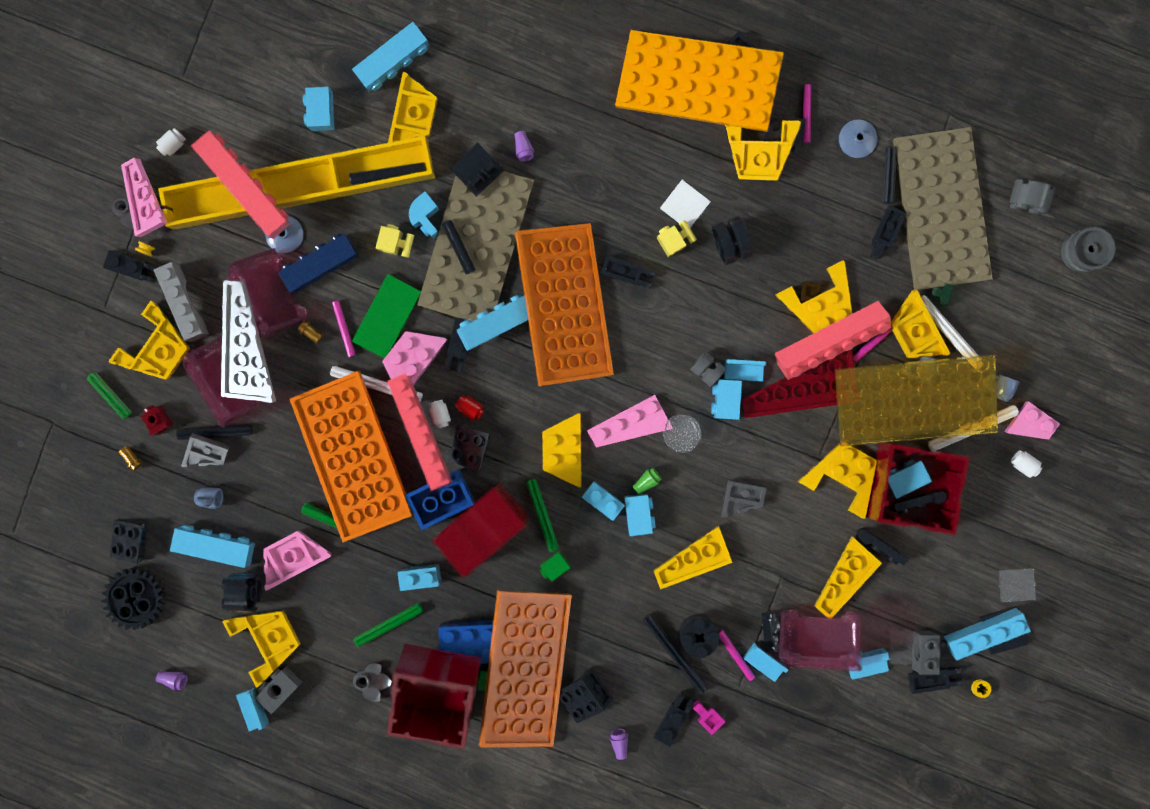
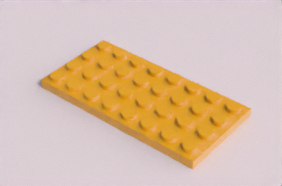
(699, 80)

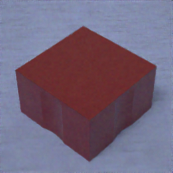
(947, 475)
(481, 529)
(433, 695)

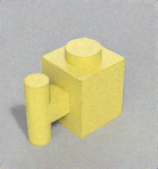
(672, 240)
(390, 241)

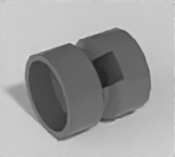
(708, 368)

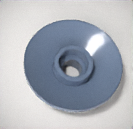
(851, 145)
(290, 241)

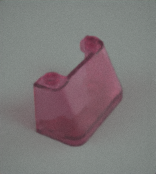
(270, 299)
(205, 371)
(821, 642)

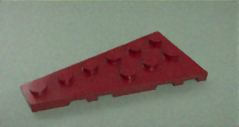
(807, 391)

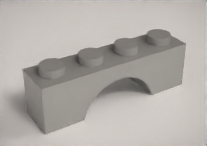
(174, 288)

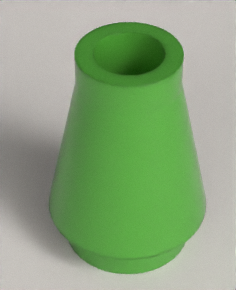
(647, 481)

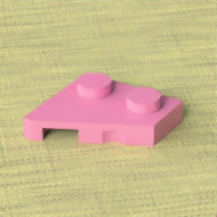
(1032, 423)

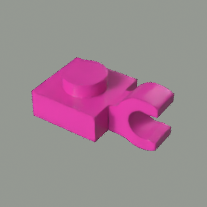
(709, 718)

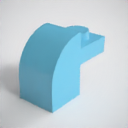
(419, 213)

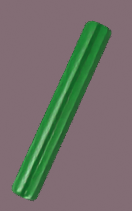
(542, 515)
(388, 625)

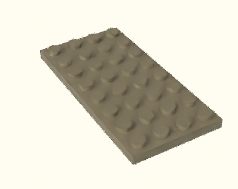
(942, 208)
(488, 233)

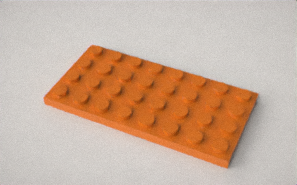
(564, 304)
(351, 456)
(525, 669)

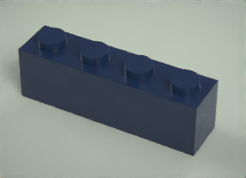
(318, 263)

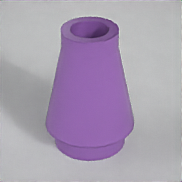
(524, 149)
(173, 680)
(619, 741)

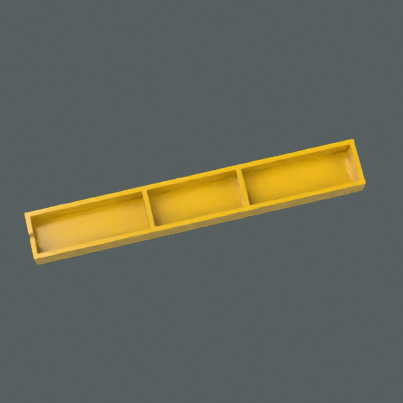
(296, 182)

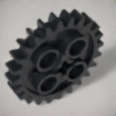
(116, 603)

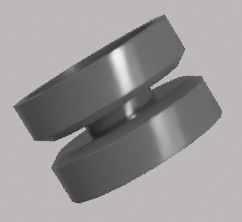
(1088, 250)

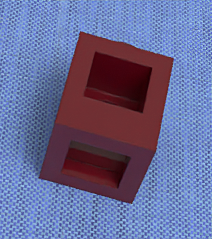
(161, 423)

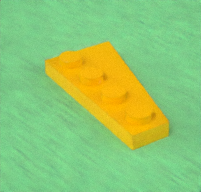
(698, 558)
(847, 577)

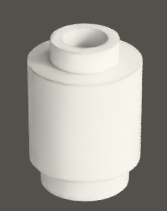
(170, 142)
(438, 414)
(1026, 464)

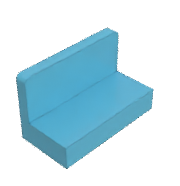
(744, 370)
(764, 662)
(872, 663)
(252, 710)

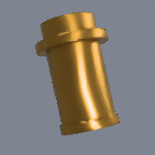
(309, 331)
(130, 458)

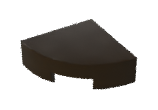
(809, 290)

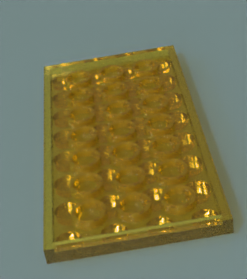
(917, 400)

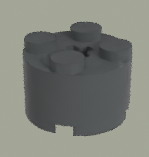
(1031, 196)

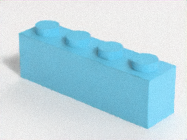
(391, 57)
(494, 323)
(212, 546)
(987, 634)

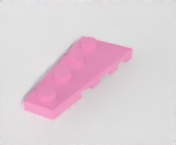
(143, 204)
(634, 422)

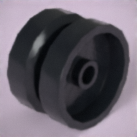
(732, 240)

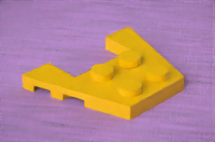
(761, 158)
(824, 308)
(161, 351)
(849, 468)
(273, 637)

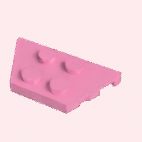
(412, 355)
(291, 557)

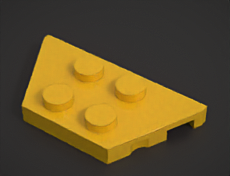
(413, 111)
(917, 330)
(563, 450)

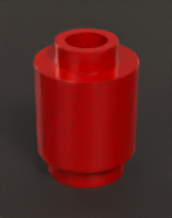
(470, 407)

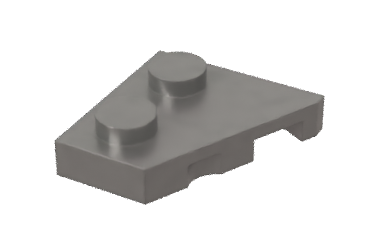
(204, 452)
(742, 497)

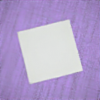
(685, 204)

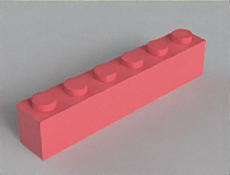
(241, 184)
(833, 340)
(419, 432)

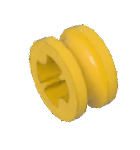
(145, 248)
(987, 691)

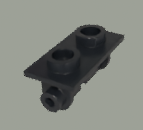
(771, 630)

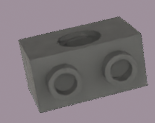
(926, 652)
(272, 699)

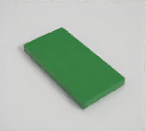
(386, 316)

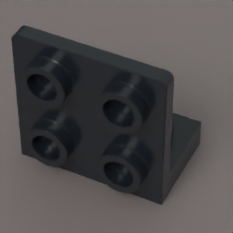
(585, 696)

